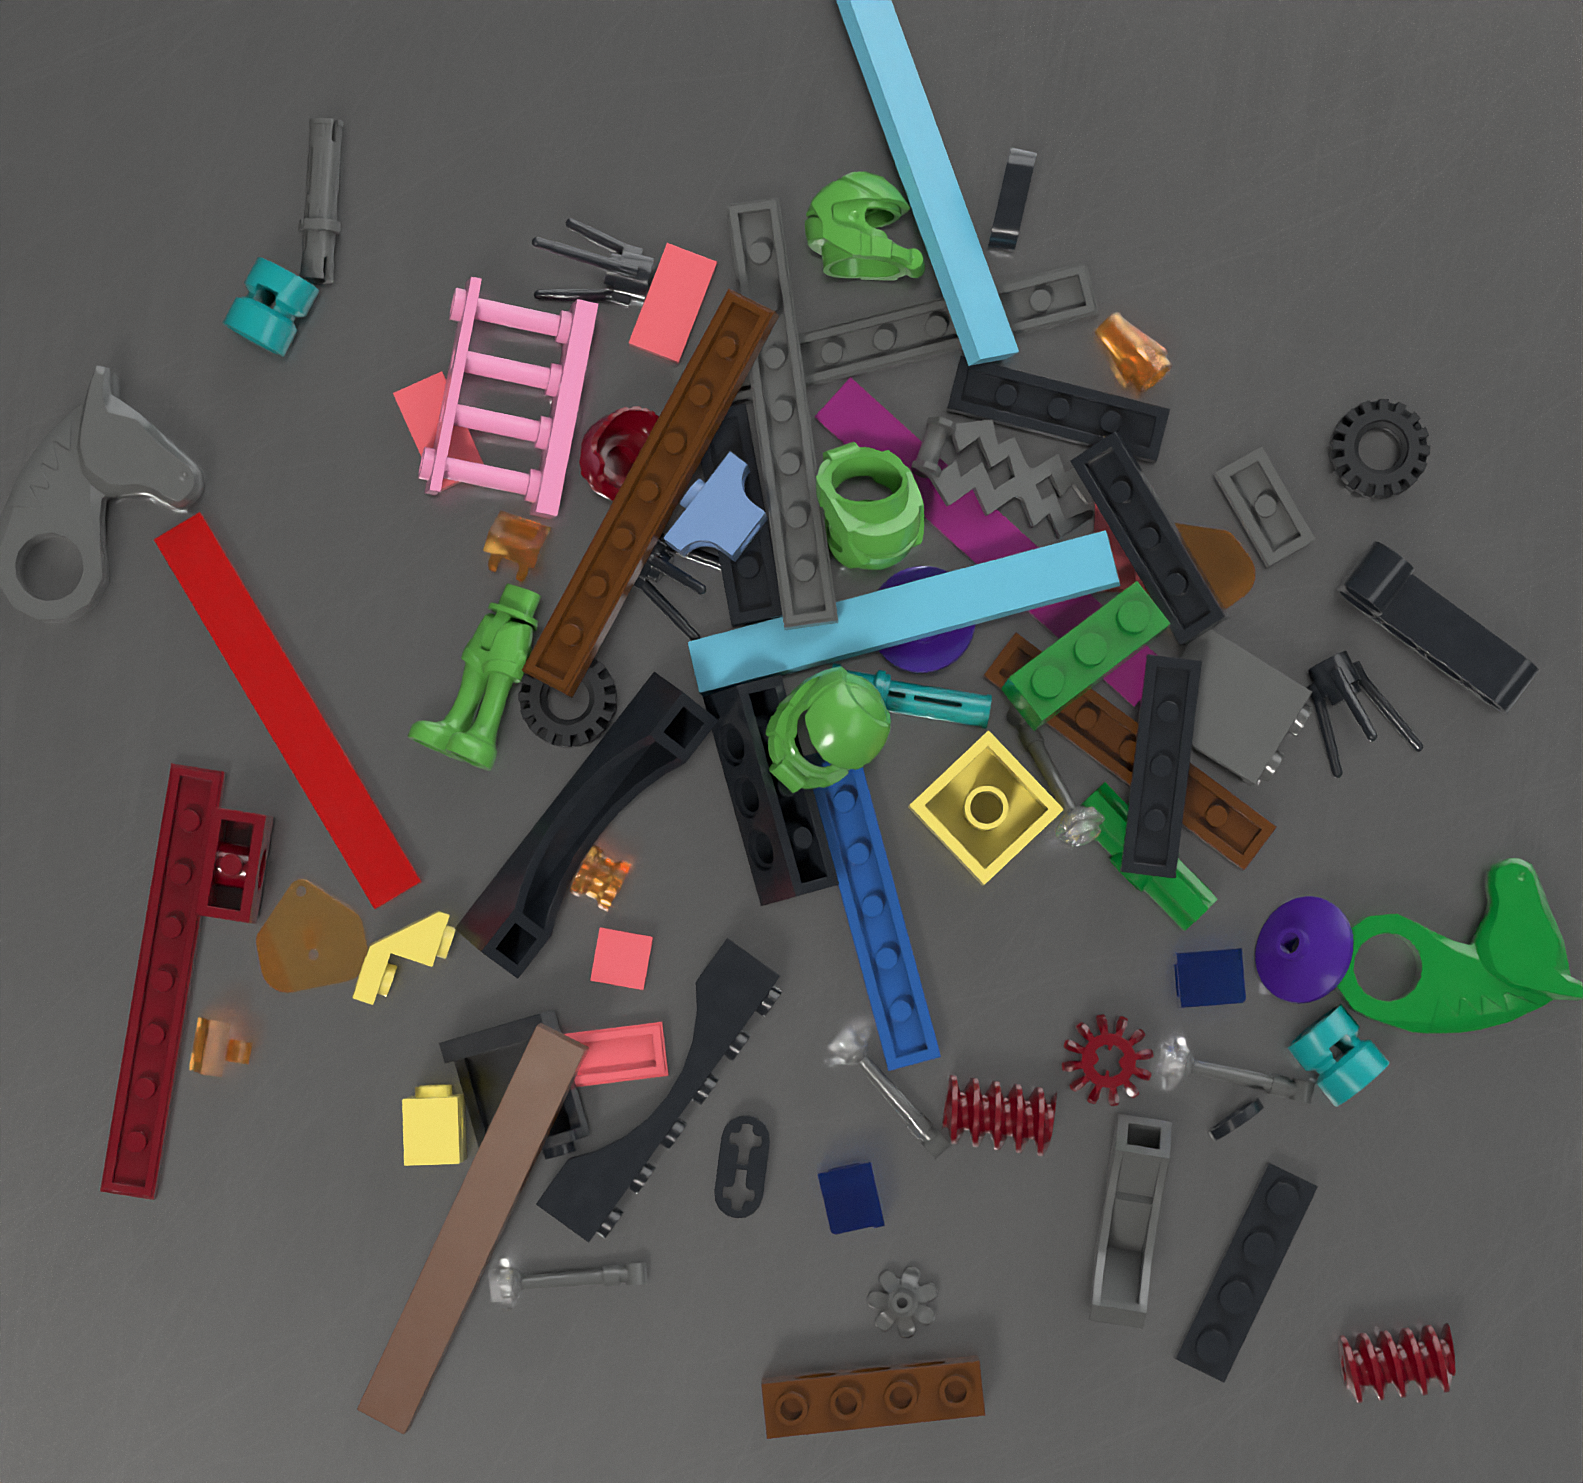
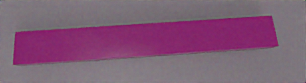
(861, 419)

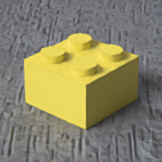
(985, 808)

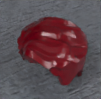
(612, 448)

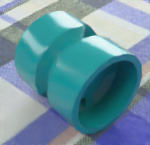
(266, 326)
(1351, 1069)

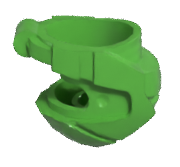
(844, 230)
(869, 531)
(843, 722)

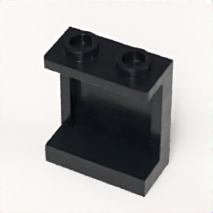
(485, 1068)

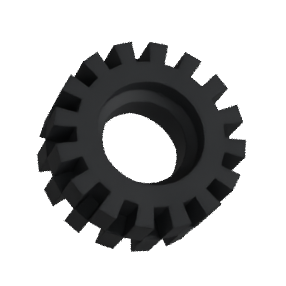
(1407, 431)
(575, 731)

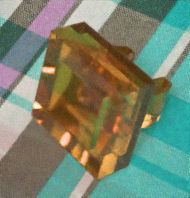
(516, 540)
(215, 1047)

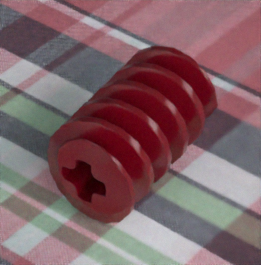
(998, 1115)
(1397, 1363)

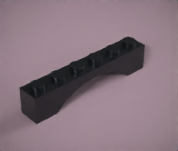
(523, 899)
(593, 1183)

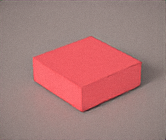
(621, 958)

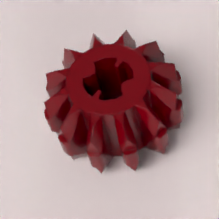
(1125, 1061)

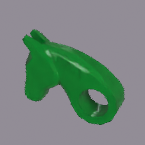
(1504, 973)

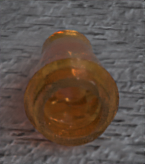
(1135, 354)

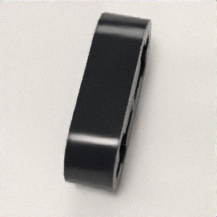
(1012, 199)
(729, 1164)

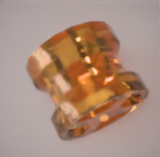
(600, 878)

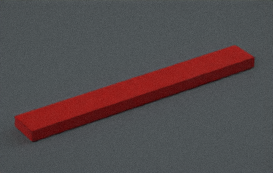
(288, 710)

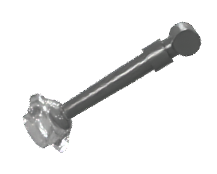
(1079, 823)
(851, 1048)
(1178, 1062)
(507, 1283)

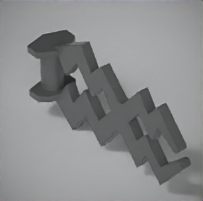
(1021, 485)

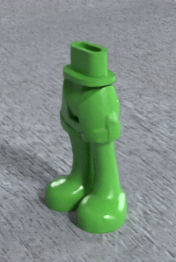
(492, 666)

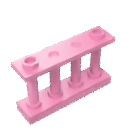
(560, 380)

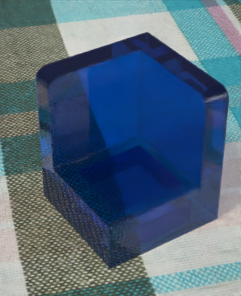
(1209, 978)
(851, 1197)

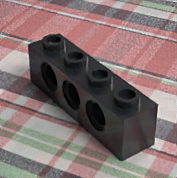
(777, 827)

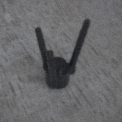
(626, 271)
(657, 566)
(1339, 680)

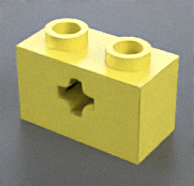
(434, 1126)

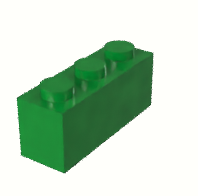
(1085, 656)

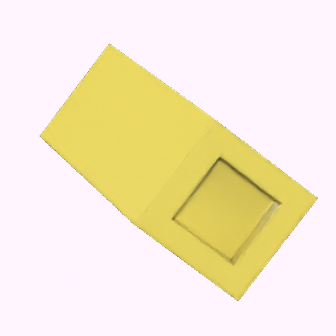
(417, 941)

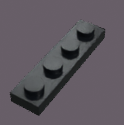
(1056, 408)
(1150, 538)
(752, 578)
(1161, 766)
(1245, 1272)

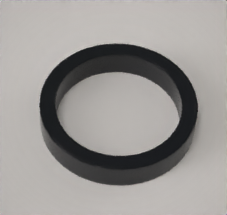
(1235, 1119)

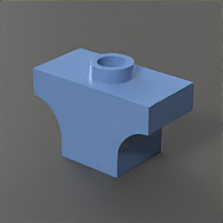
(718, 513)

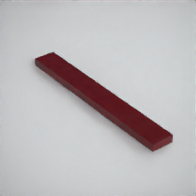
(161, 986)

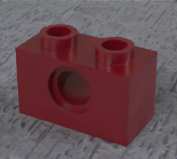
(234, 865)

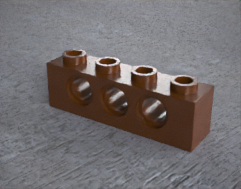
(872, 1397)

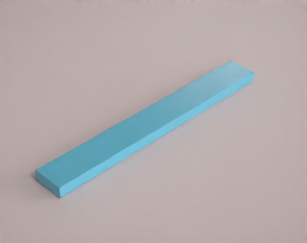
(928, 180)
(908, 613)

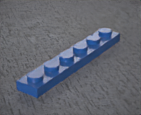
(876, 920)

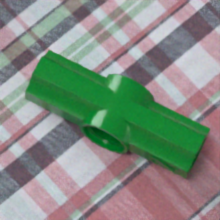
(1180, 898)

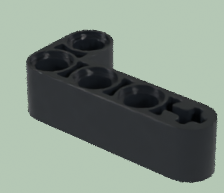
(1434, 627)

